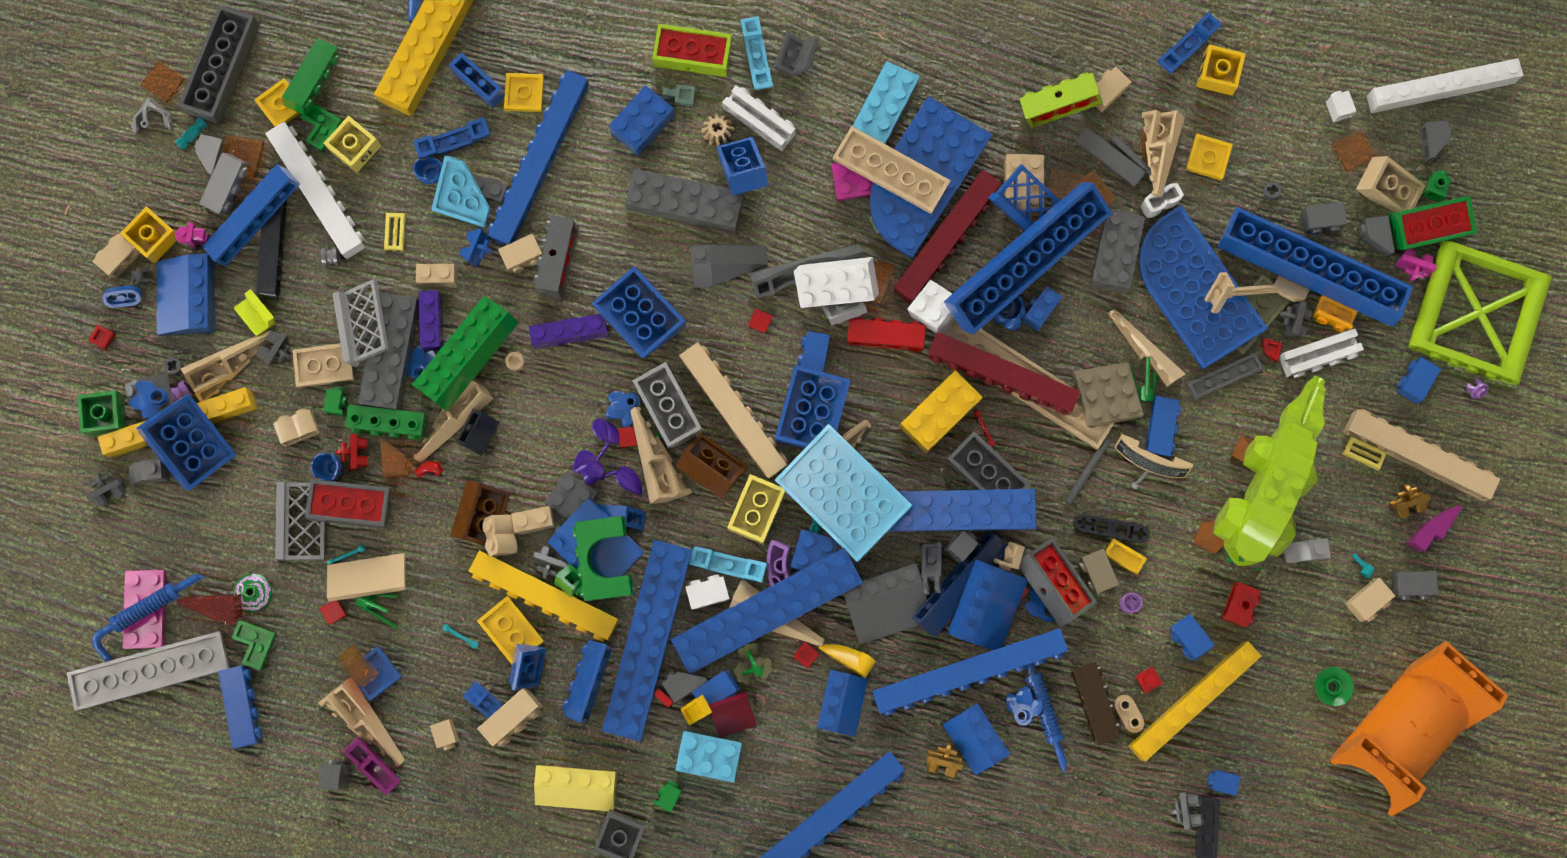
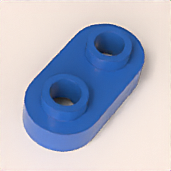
(123, 296)

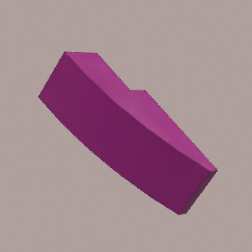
(1433, 529)
(371, 765)

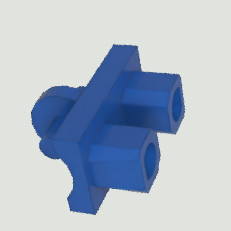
(478, 247)
(482, 700)

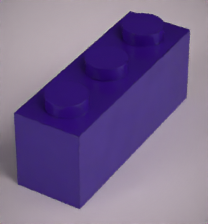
(431, 320)

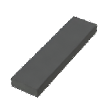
(1110, 157)
(1224, 376)

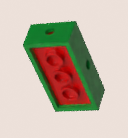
(1432, 223)

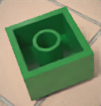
(101, 412)

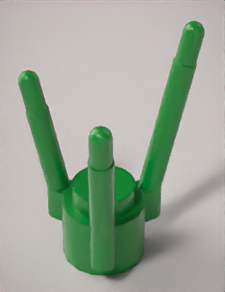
(1146, 392)
(369, 602)

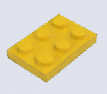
(509, 626)

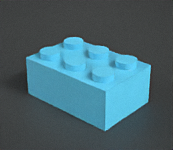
(708, 756)

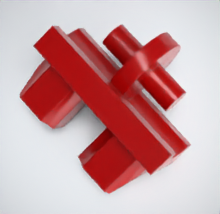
(355, 443)

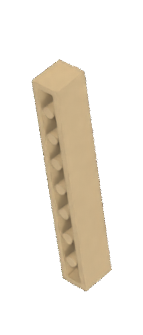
(733, 411)
(1421, 455)

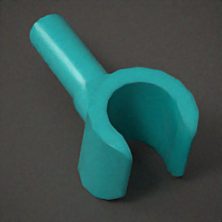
(1367, 570)

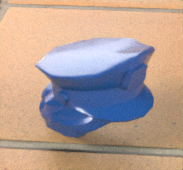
(1011, 314)

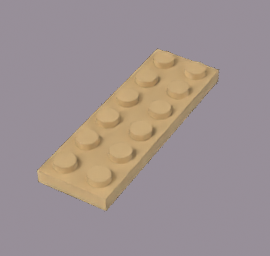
(891, 170)

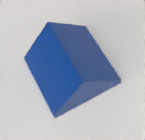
(526, 666)

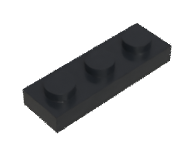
(1208, 834)

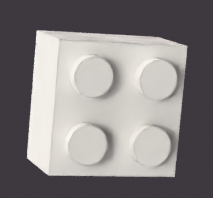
(930, 308)

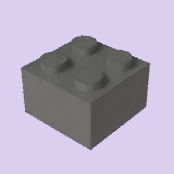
(619, 835)

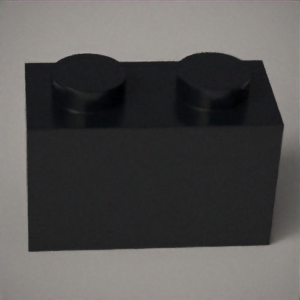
(477, 432)

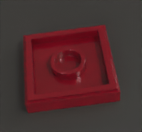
(732, 715)

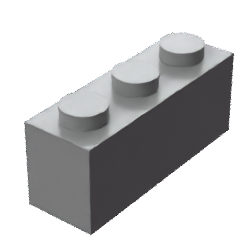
(224, 183)

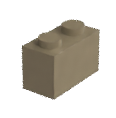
(1098, 572)

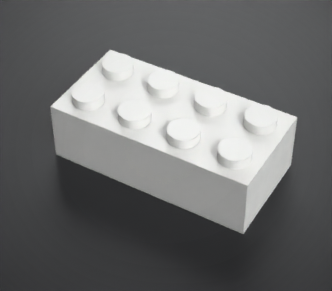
(836, 282)

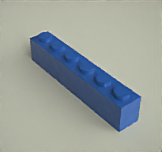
(251, 215)

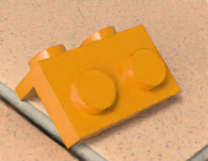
(1334, 314)

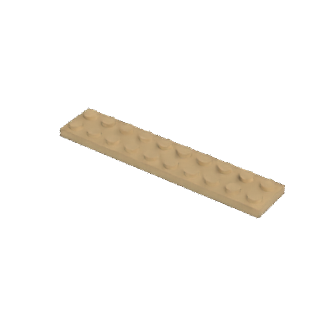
(1074, 423)

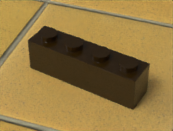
(1095, 703)

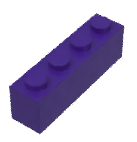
(568, 331)

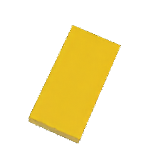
(1125, 556)
(696, 710)

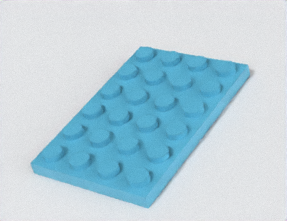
(843, 493)

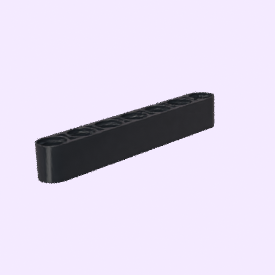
(271, 255)

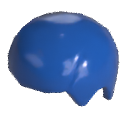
(427, 170)
(326, 467)

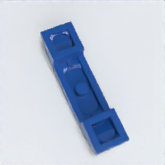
(1189, 43)
(452, 140)

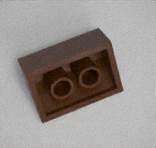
(711, 466)
(475, 505)

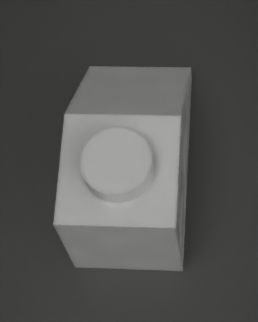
(209, 151)
(1307, 551)

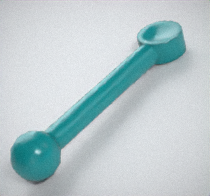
(361, 548)
(474, 644)

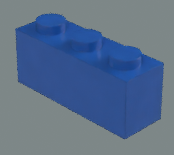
(477, 80)
(1162, 426)

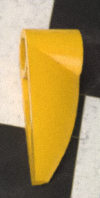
(850, 658)

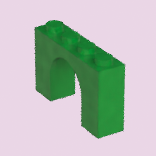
(588, 535)

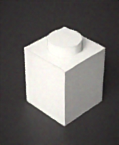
(1340, 106)

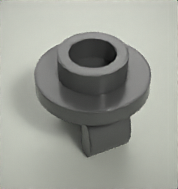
(137, 277)

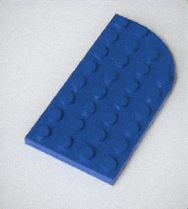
(941, 143)
(1178, 274)

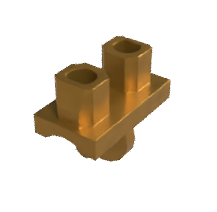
(1408, 498)
(946, 758)

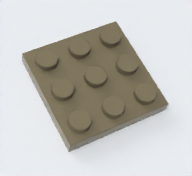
(1108, 394)

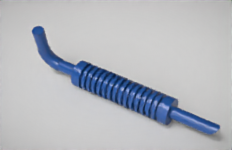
(139, 611)
(1047, 715)

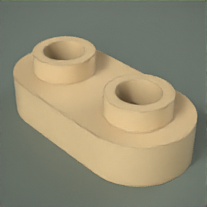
(1128, 714)

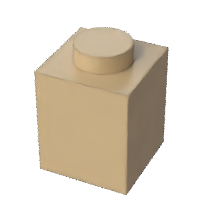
(444, 734)

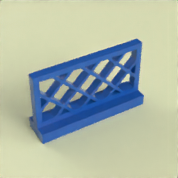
(1011, 209)

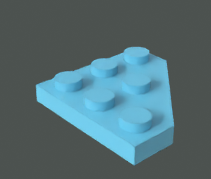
(459, 194)

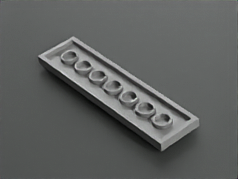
(148, 671)

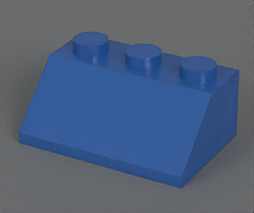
(842, 703)
(976, 739)

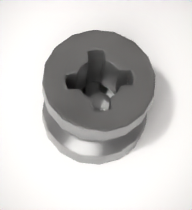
(330, 256)

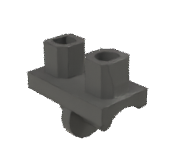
(1293, 319)
(278, 341)
(98, 494)
(547, 564)
(1184, 811)

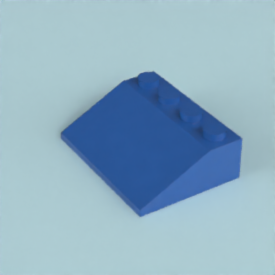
(186, 295)
(639, 313)
(810, 405)
(186, 442)
(609, 557)
(987, 606)
(587, 681)

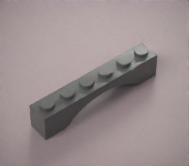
(776, 278)

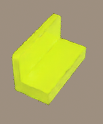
(254, 314)

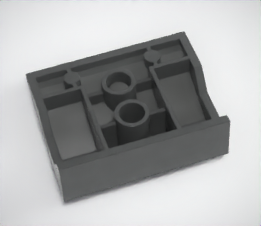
(885, 603)

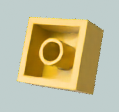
(1220, 70)
(149, 235)

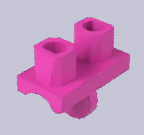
(192, 236)
(1414, 266)

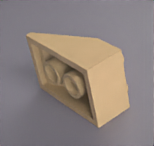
(1390, 185)

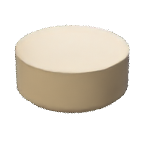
(515, 361)

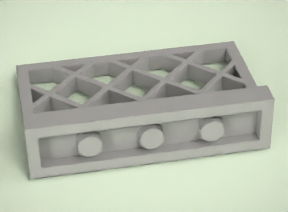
(348, 327)
(282, 525)

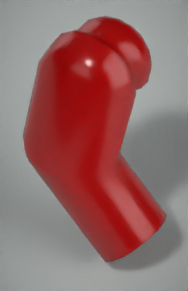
(428, 466)

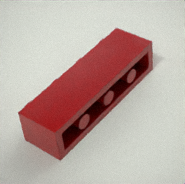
(886, 334)

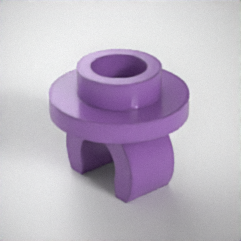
(1479, 390)

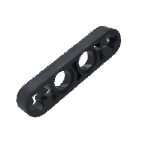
(1111, 528)

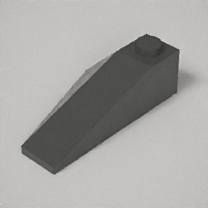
(724, 262)

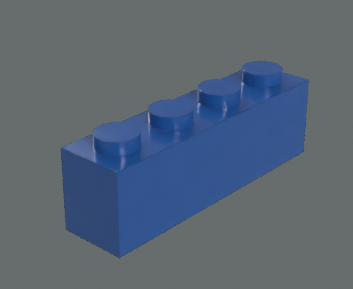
(240, 706)

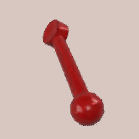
(991, 442)

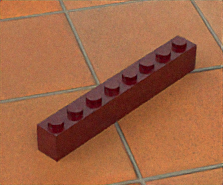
(946, 237)
(1003, 374)

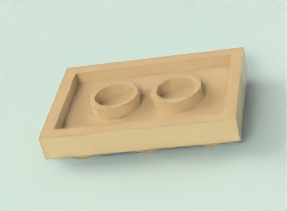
(321, 366)

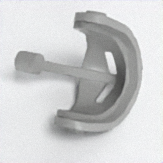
(149, 105)

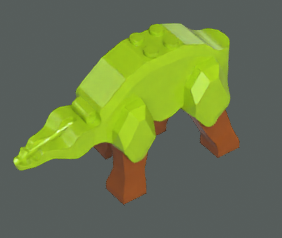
(1283, 474)

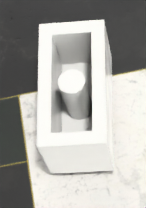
(707, 592)

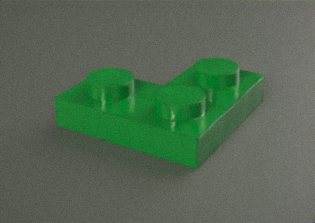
(324, 123)
(259, 643)

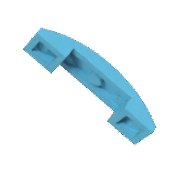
(756, 53)
(728, 564)

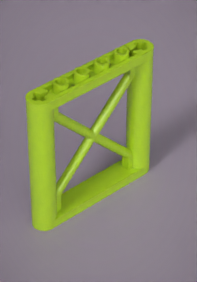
(1535, 293)

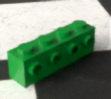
(310, 76)
(386, 421)

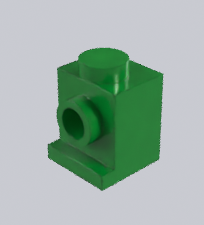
(1433, 189)
(335, 402)
(566, 578)
(668, 796)

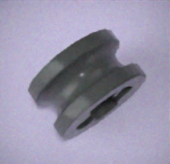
(1277, 187)
(167, 368)

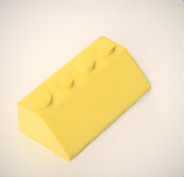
(575, 787)

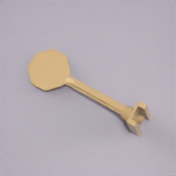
(1224, 288)

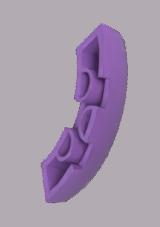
(778, 562)

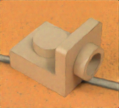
(1013, 557)

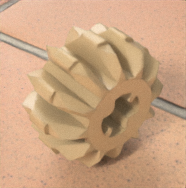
(717, 123)

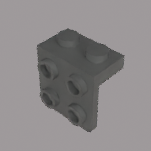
(796, 54)

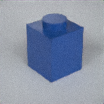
(1223, 782)

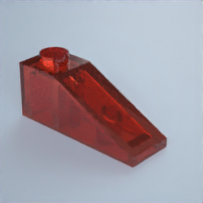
(216, 607)

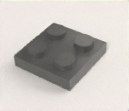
(569, 495)

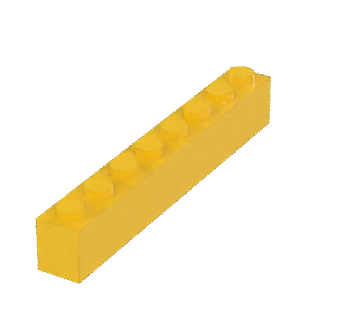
(216, 410)
(543, 595)
(1194, 701)

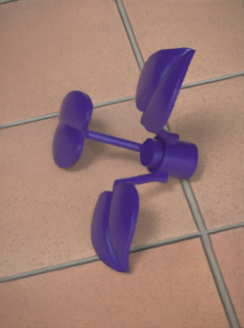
(592, 471)

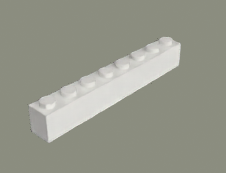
(1444, 85)
(315, 190)

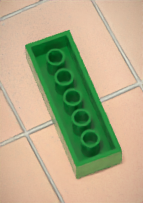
(465, 353)

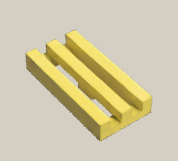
(396, 216)
(1346, 452)

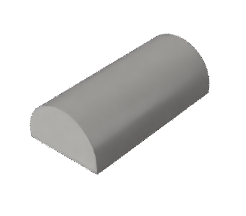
(667, 405)

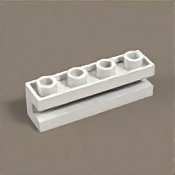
(759, 118)
(1320, 353)

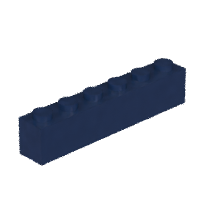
(942, 606)

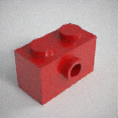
(1241, 605)

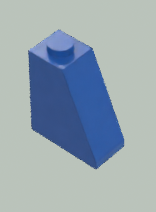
(633, 517)

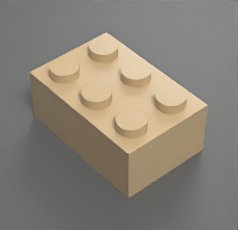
(1035, 165)
(511, 718)

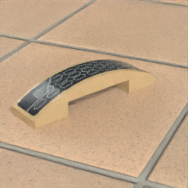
(1150, 462)

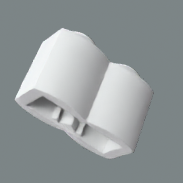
(1154, 205)

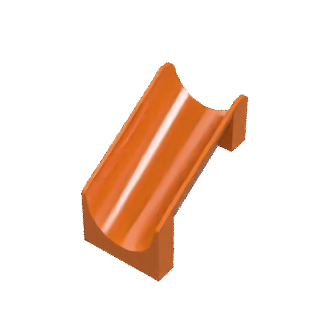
(1419, 721)

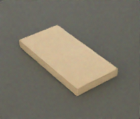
(366, 577)

